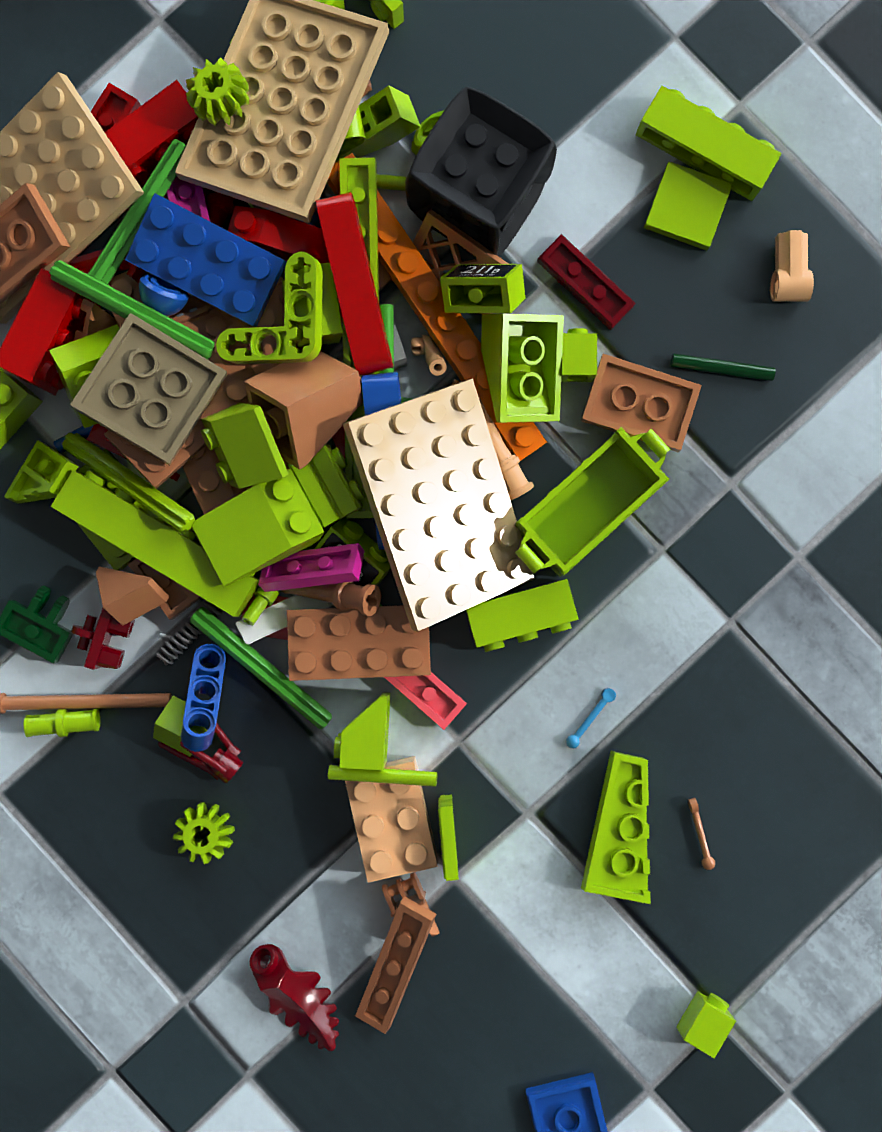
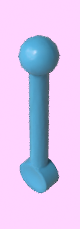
(608, 695)

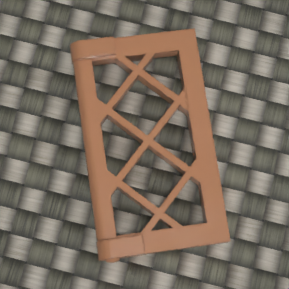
(455, 237)

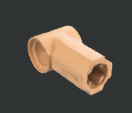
(791, 276)

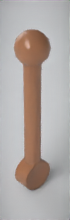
(707, 862)

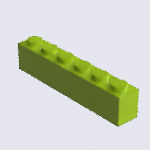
(149, 540)

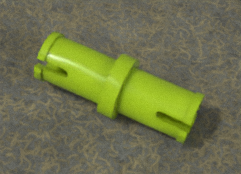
(62, 723)

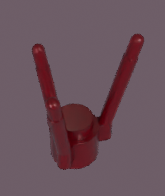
(220, 766)

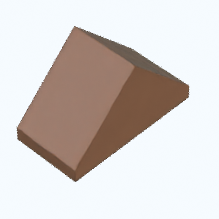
(128, 594)

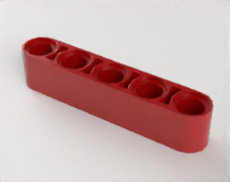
(354, 283)

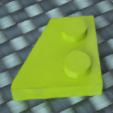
(40, 475)

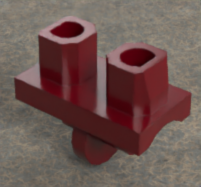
(100, 652)

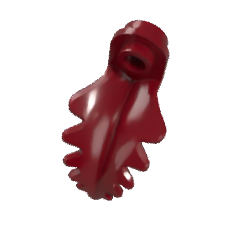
(295, 995)

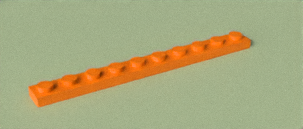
(447, 329)

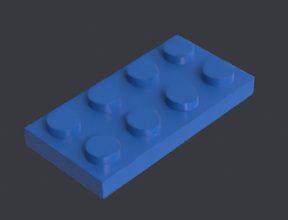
(205, 260)

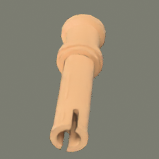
(513, 476)

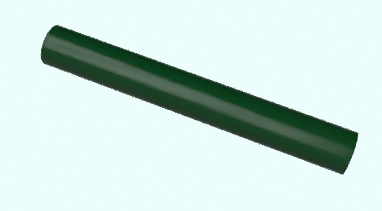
(723, 367)

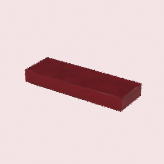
(586, 282)

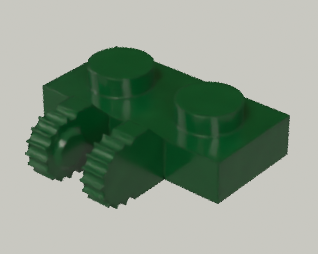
(34, 631)

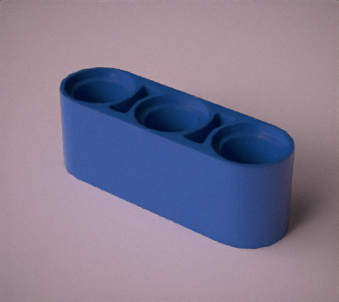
(203, 682)

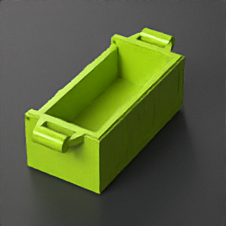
(591, 502)

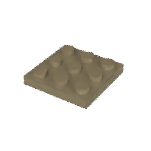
(149, 389)

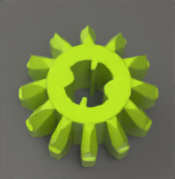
(217, 91)
(197, 821)

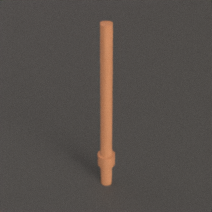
(83, 701)

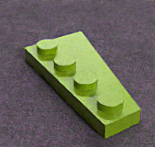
(618, 846)

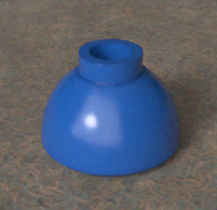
(161, 295)

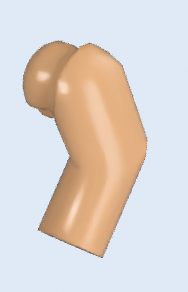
(432, 355)

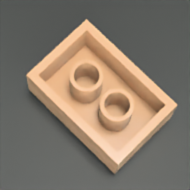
(392, 826)

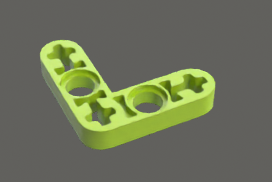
(289, 334)

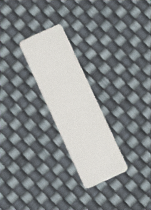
(275, 617)

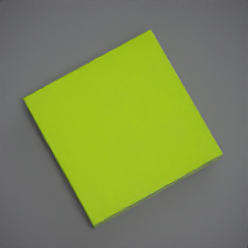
(688, 205)
(448, 837)

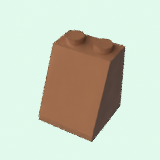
(305, 403)

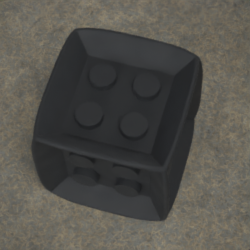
(481, 169)

